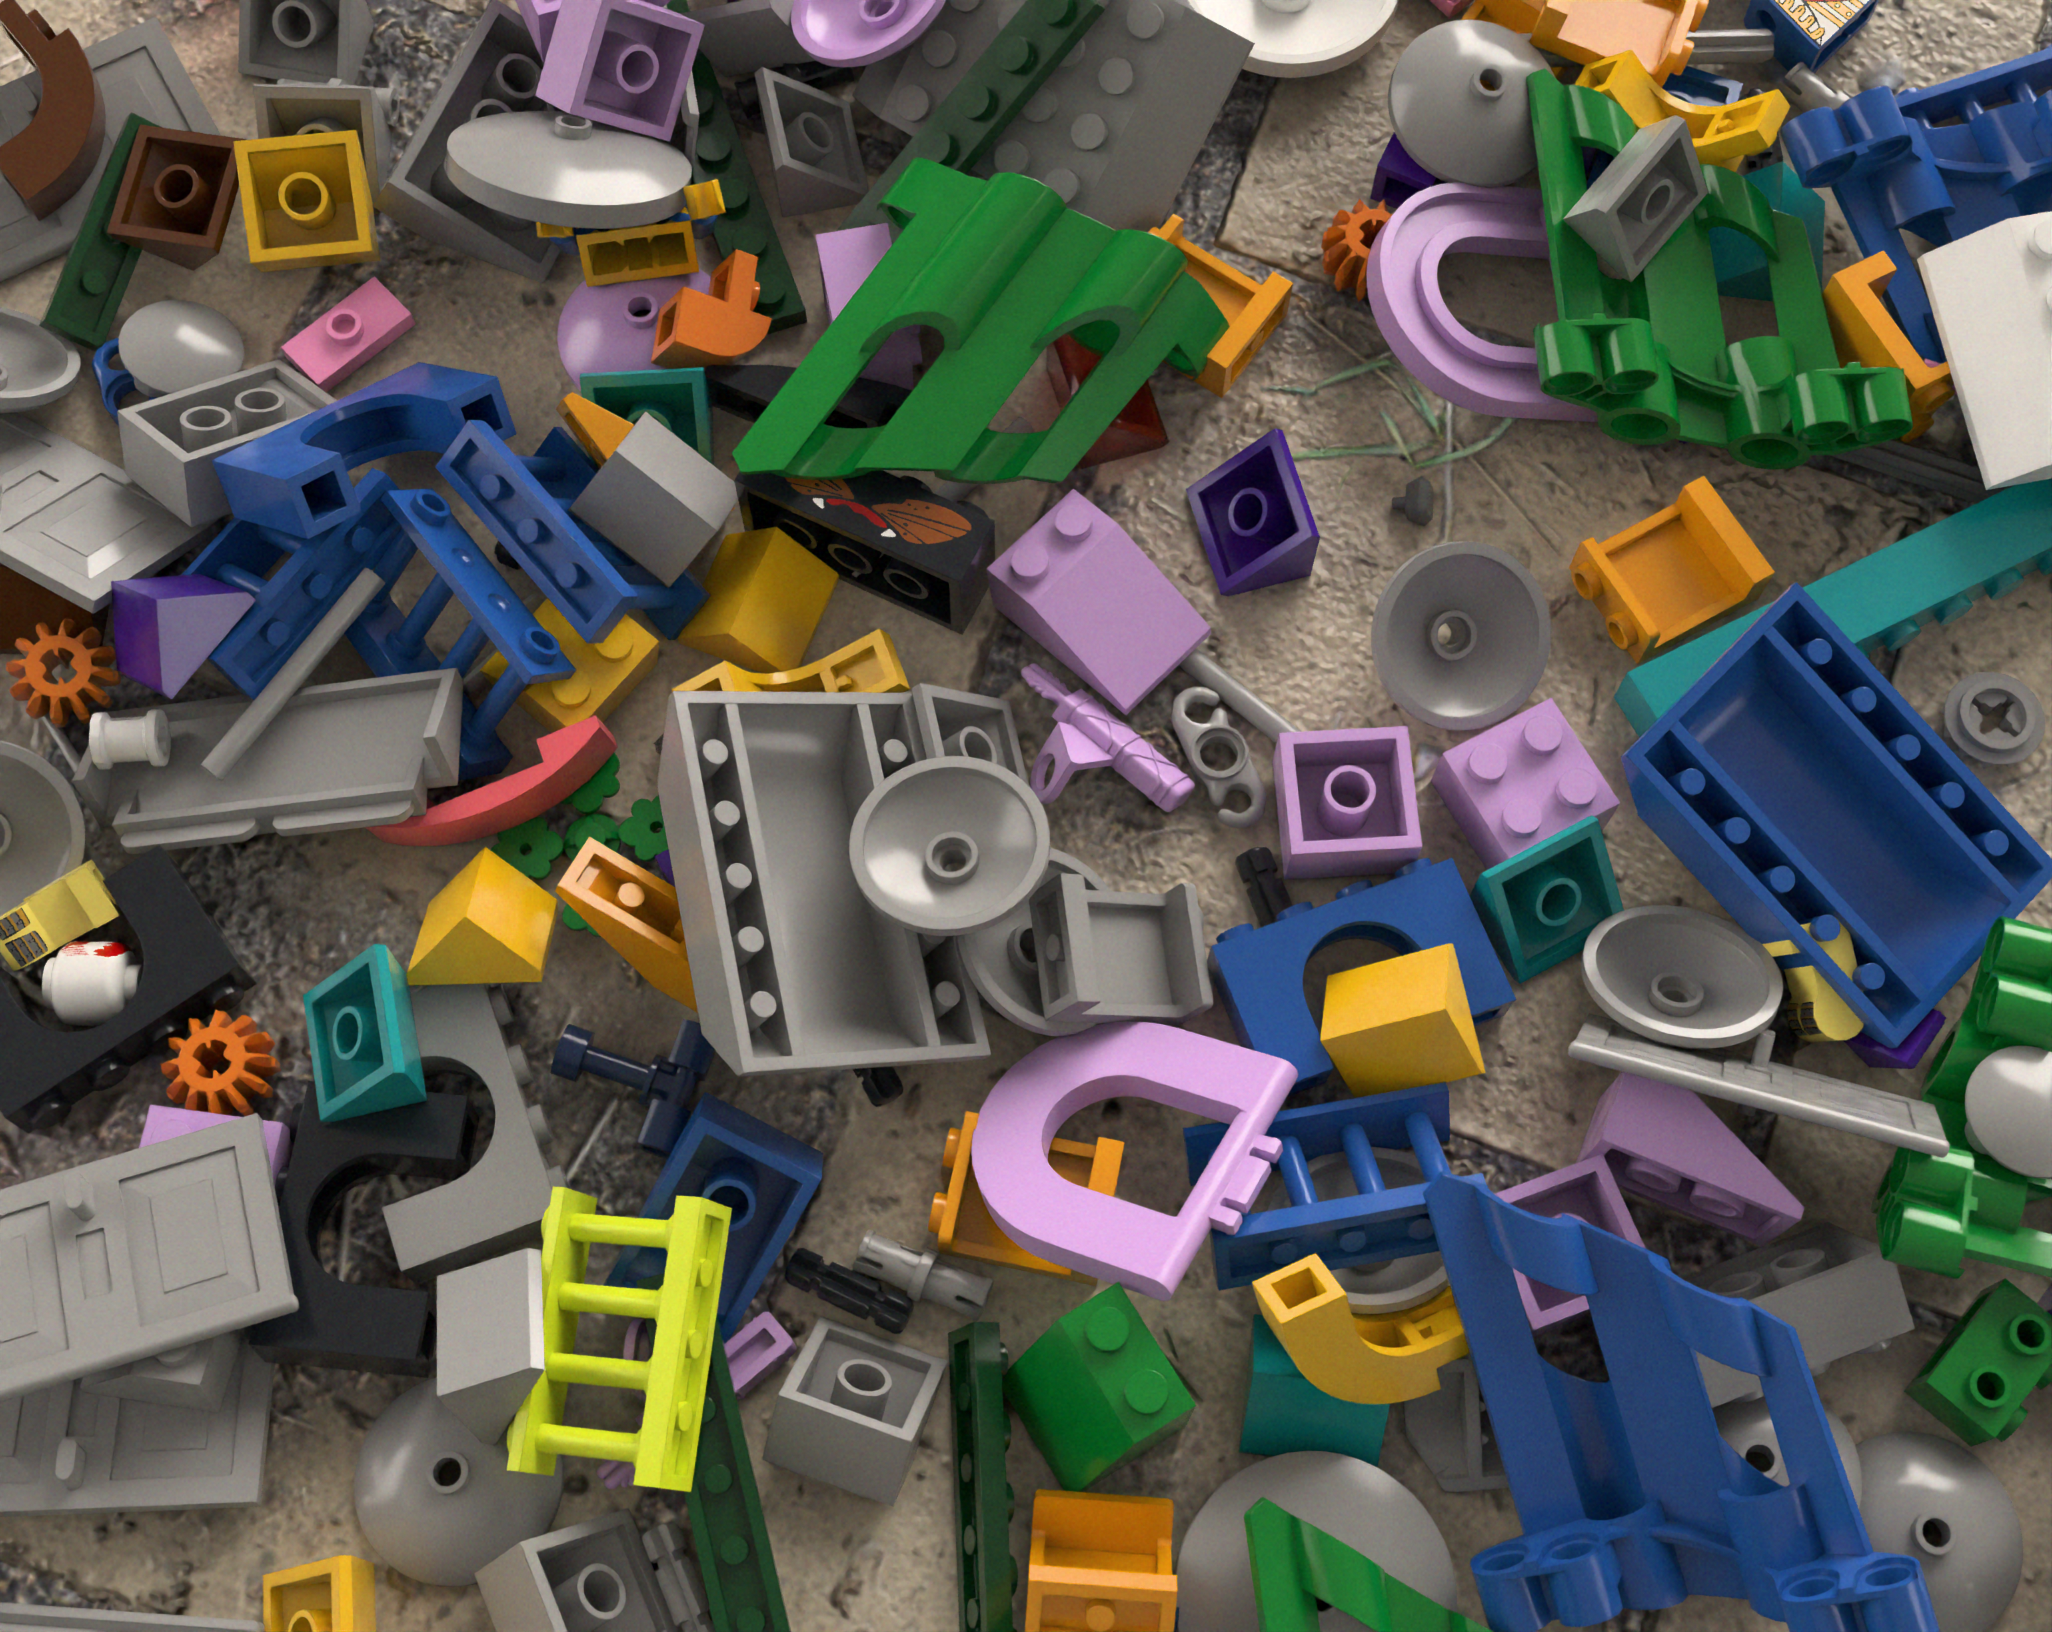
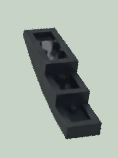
(751, 388)

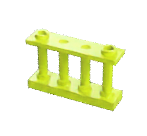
(671, 1378)

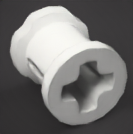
(129, 739)

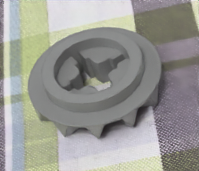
(1981, 694)

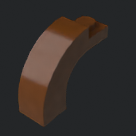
(68, 132)

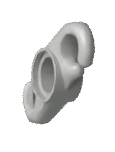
(1239, 777)

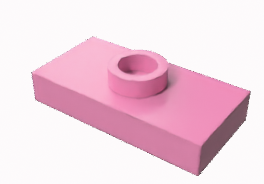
(348, 335)

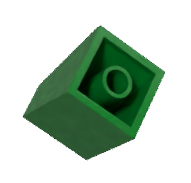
(1097, 1391)

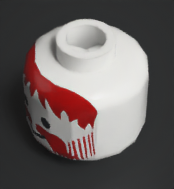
(90, 982)

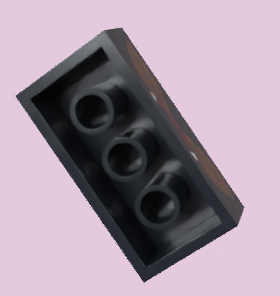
(930, 544)

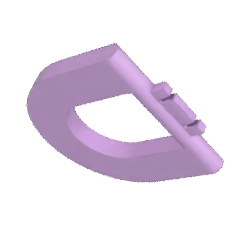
(1416, 320)
(1097, 1231)

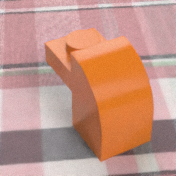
(713, 327)

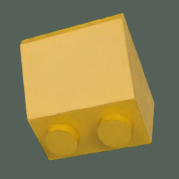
(306, 201)
(602, 674)

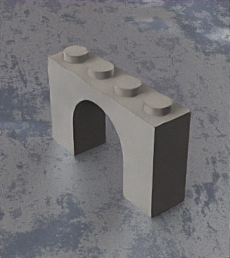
(512, 1184)

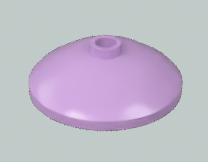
(860, 30)
(599, 326)

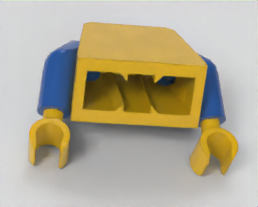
(643, 250)

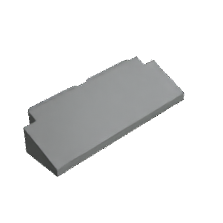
(321, 765)

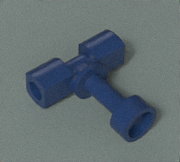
(663, 1085)

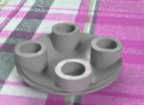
(178, 346)
(2012, 1109)

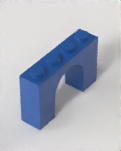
(299, 472)
(1418, 910)

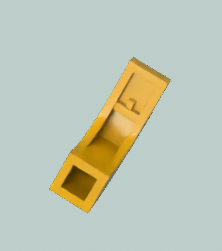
(1717, 132)
(859, 667)
(1356, 1354)

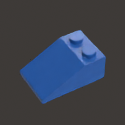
(744, 1167)

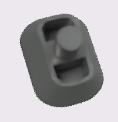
(1417, 502)

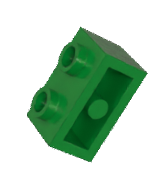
(1988, 1365)

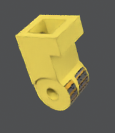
(56, 916)
(1815, 1008)

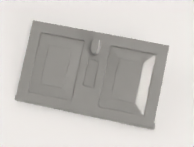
(136, 75)
(80, 518)
(1765, 1085)
(139, 1256)
(125, 1455)

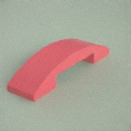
(568, 762)

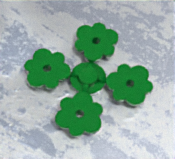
(548, 846)

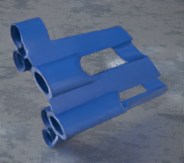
(1923, 181)
(1627, 1478)

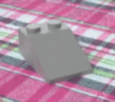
(177, 436)

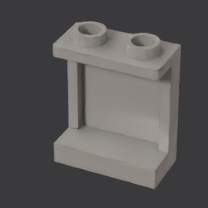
(1119, 954)

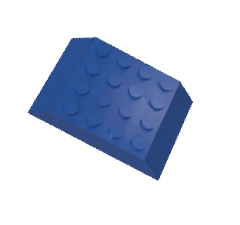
(1825, 796)

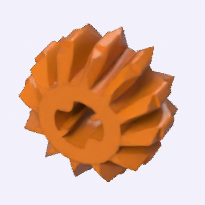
(1349, 244)
(41, 686)
(223, 1042)

